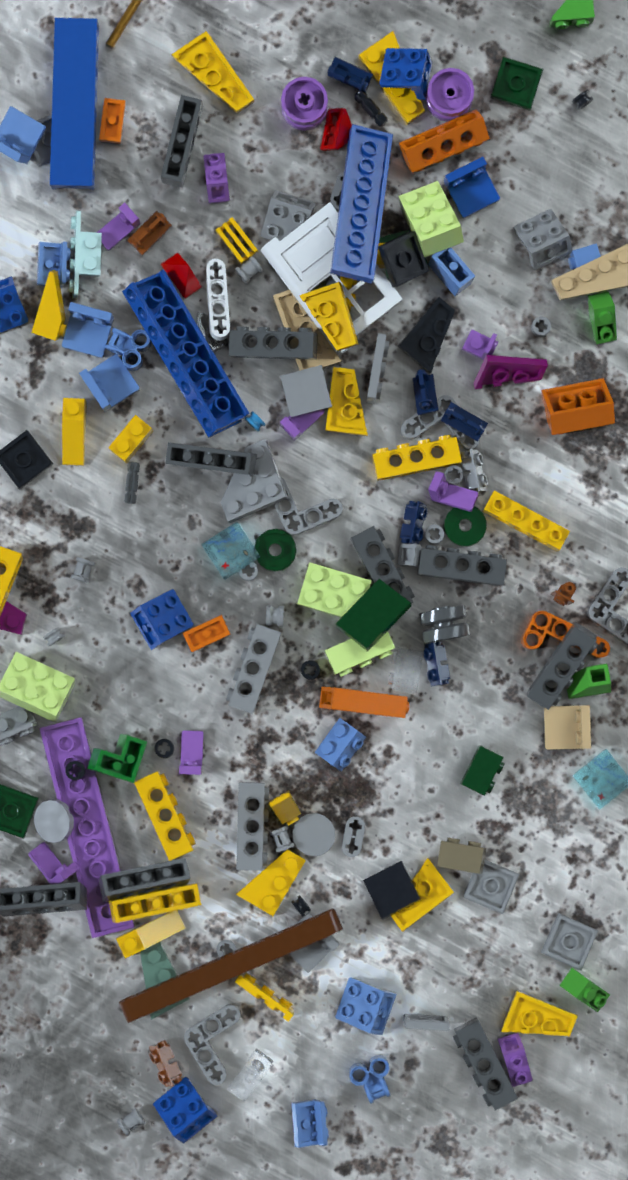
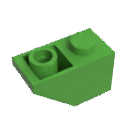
(574, 13)
(602, 317)
(590, 681)
(584, 990)

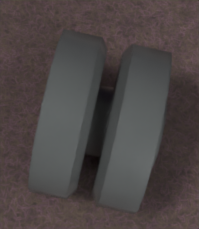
(443, 620)

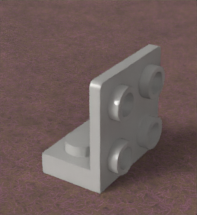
(285, 215)
(544, 238)
(16, 722)
(312, 954)

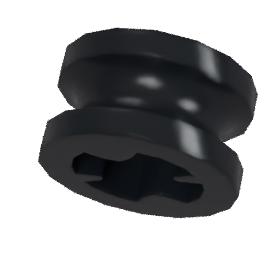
(582, 100)
(308, 676)
(160, 743)
(70, 765)
(301, 905)

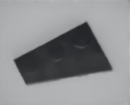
(427, 335)

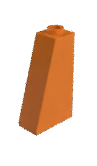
(363, 702)

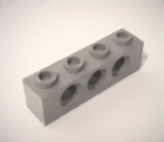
(270, 639)
(244, 859)

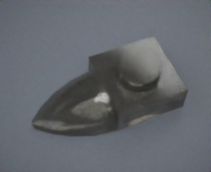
(203, 325)

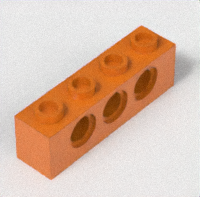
(412, 148)

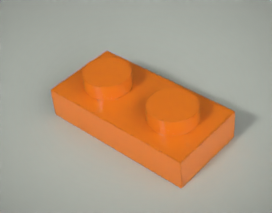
(112, 121)
(206, 633)

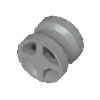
(274, 615)

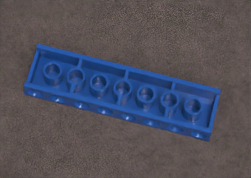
(74, 103)
(186, 353)

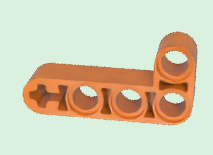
(549, 629)

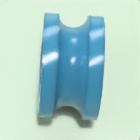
(255, 421)

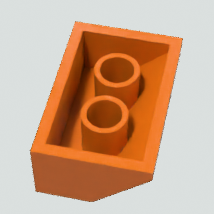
(578, 406)

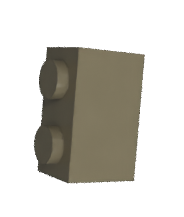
(461, 856)

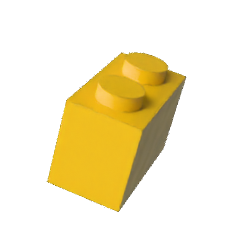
(131, 439)

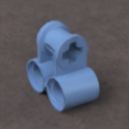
(126, 346)
(373, 1080)

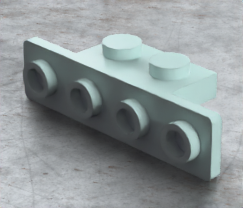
(86, 254)

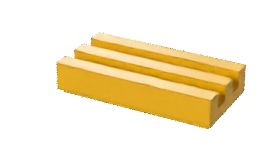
(225, 226)

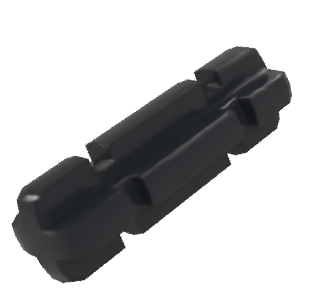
(371, 108)

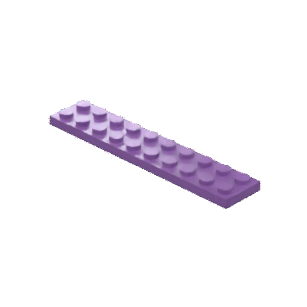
(91, 836)

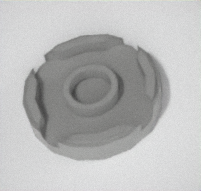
(53, 821)
(313, 834)

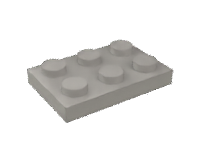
(378, 368)

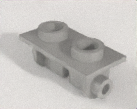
(472, 462)

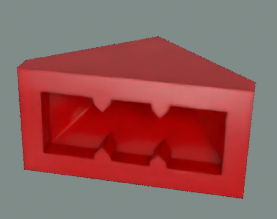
(336, 129)
(181, 275)

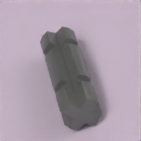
(132, 482)

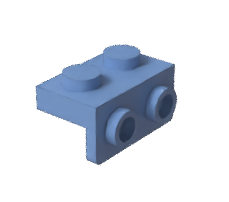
(53, 257)
(340, 744)
(309, 1123)

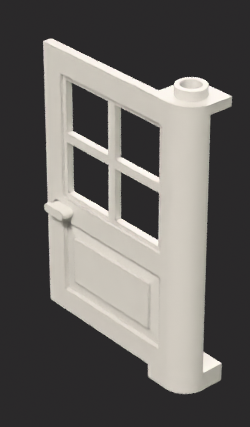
(305, 261)

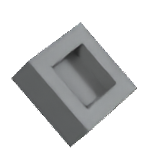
(409, 555)

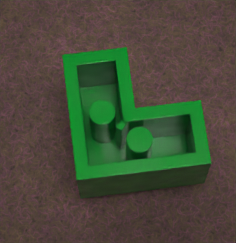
(123, 762)

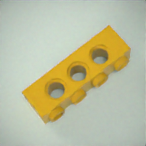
(385, 470)
(526, 521)
(11, 562)
(172, 848)
(154, 902)

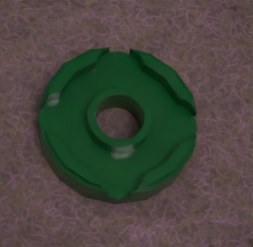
(278, 537)
(460, 537)

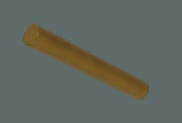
(123, 23)

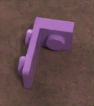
(216, 177)
(119, 227)
(479, 344)
(297, 425)
(451, 494)
(191, 752)
(50, 865)
(515, 1059)

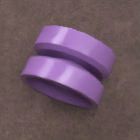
(302, 91)
(460, 92)

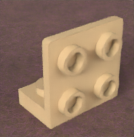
(567, 727)

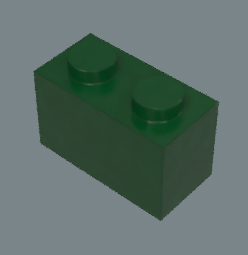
(482, 771)

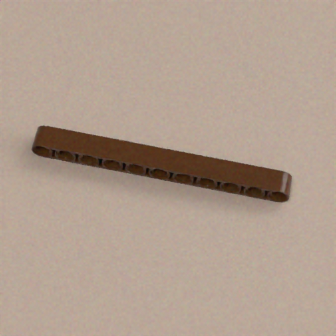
(231, 965)

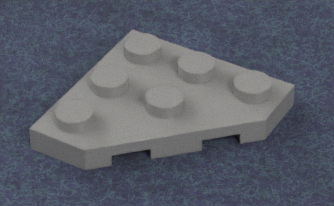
(254, 492)

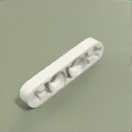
(217, 299)

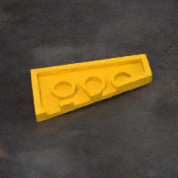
(212, 69)
(401, 98)

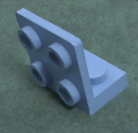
(19, 135)
(87, 330)
(110, 382)
(365, 1006)

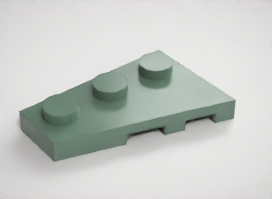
(157, 969)

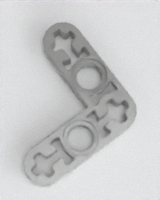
(461, 439)
(301, 517)
(608, 613)
(206, 1035)

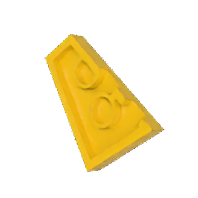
(332, 313)
(347, 412)
(273, 883)
(432, 891)
(248, 983)
(537, 1017)

